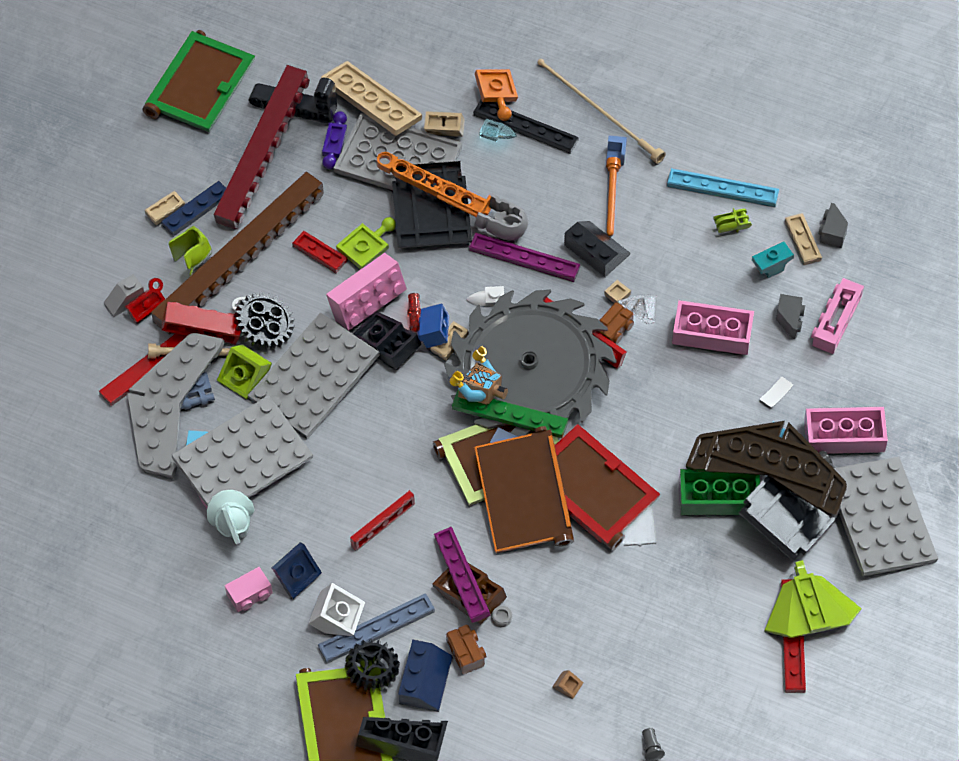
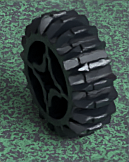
(374, 674)

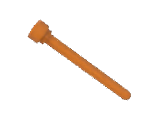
(613, 165)

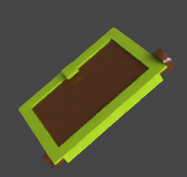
(333, 715)

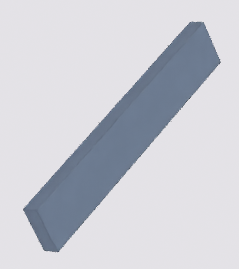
(378, 627)

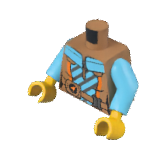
(481, 382)

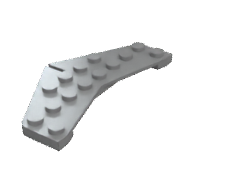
(163, 391)

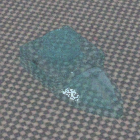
(494, 130)

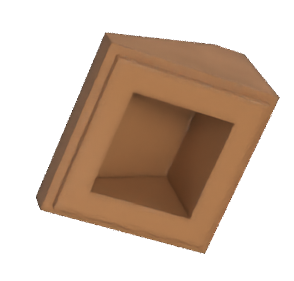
(568, 684)

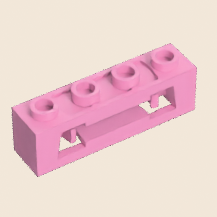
(824, 335)

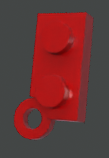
(146, 301)

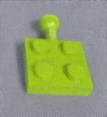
(364, 245)

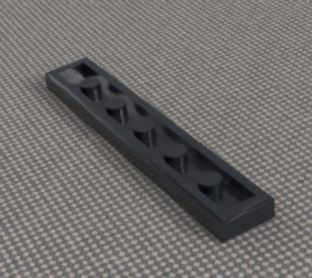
(529, 127)

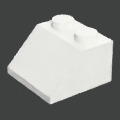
(336, 611)

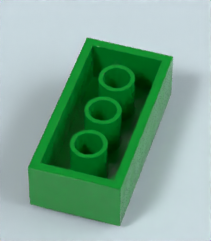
(714, 492)

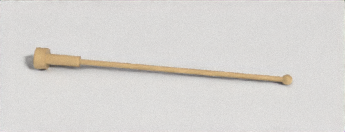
(657, 155)

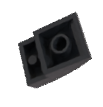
(389, 338)

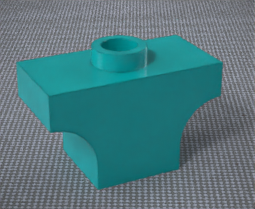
(773, 260)

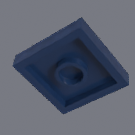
(296, 570)

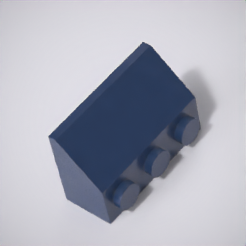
(425, 676)

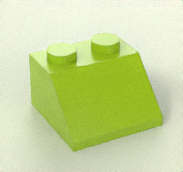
(243, 370)

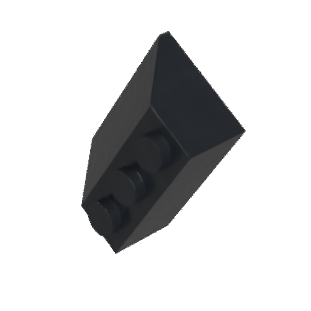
(595, 247)

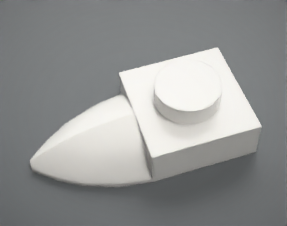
(487, 297)

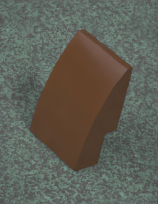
(491, 592)

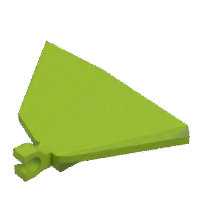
(810, 606)

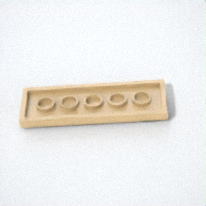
(373, 98)

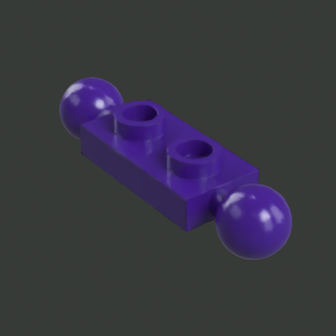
(334, 140)

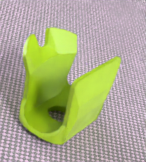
(197, 254)

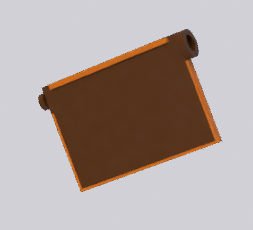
(524, 491)

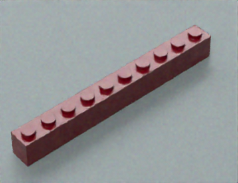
(261, 147)

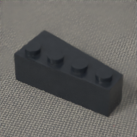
(402, 738)

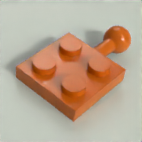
(498, 87)

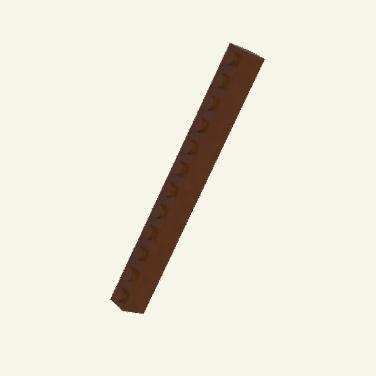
(245, 245)

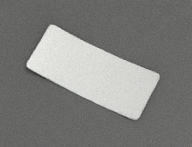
(777, 391)

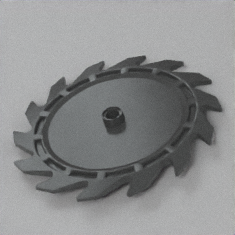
(552, 338)

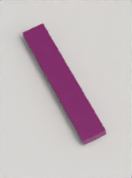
(524, 257)
(462, 574)

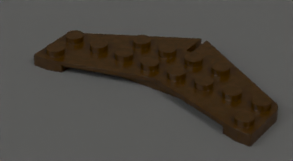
(763, 452)

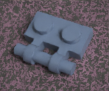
(200, 388)

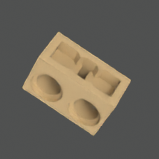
(444, 123)

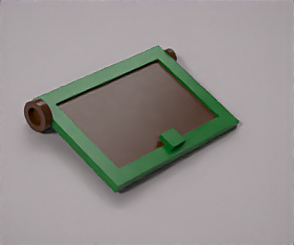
(199, 81)

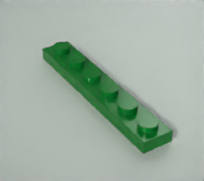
(512, 415)

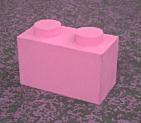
(248, 589)

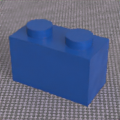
(434, 325)

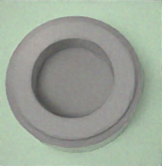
(502, 616)

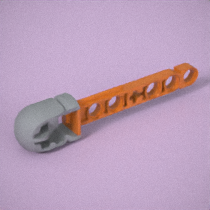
(508, 222)

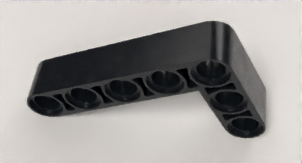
(317, 108)

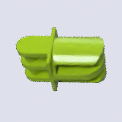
(731, 221)

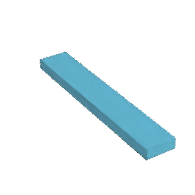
(723, 187)

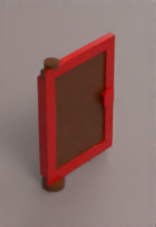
(600, 488)

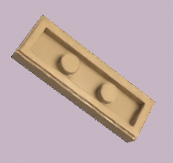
(803, 239)

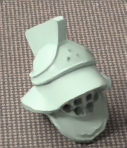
(230, 513)

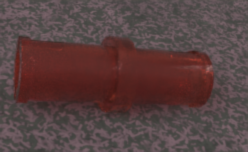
(414, 311)

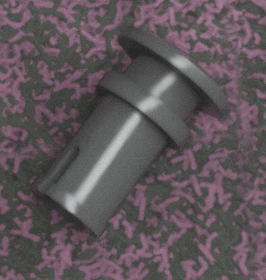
(653, 748)

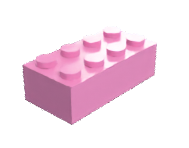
(366, 291)
(713, 327)
(846, 429)

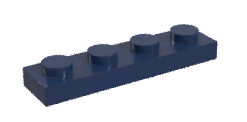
(194, 209)

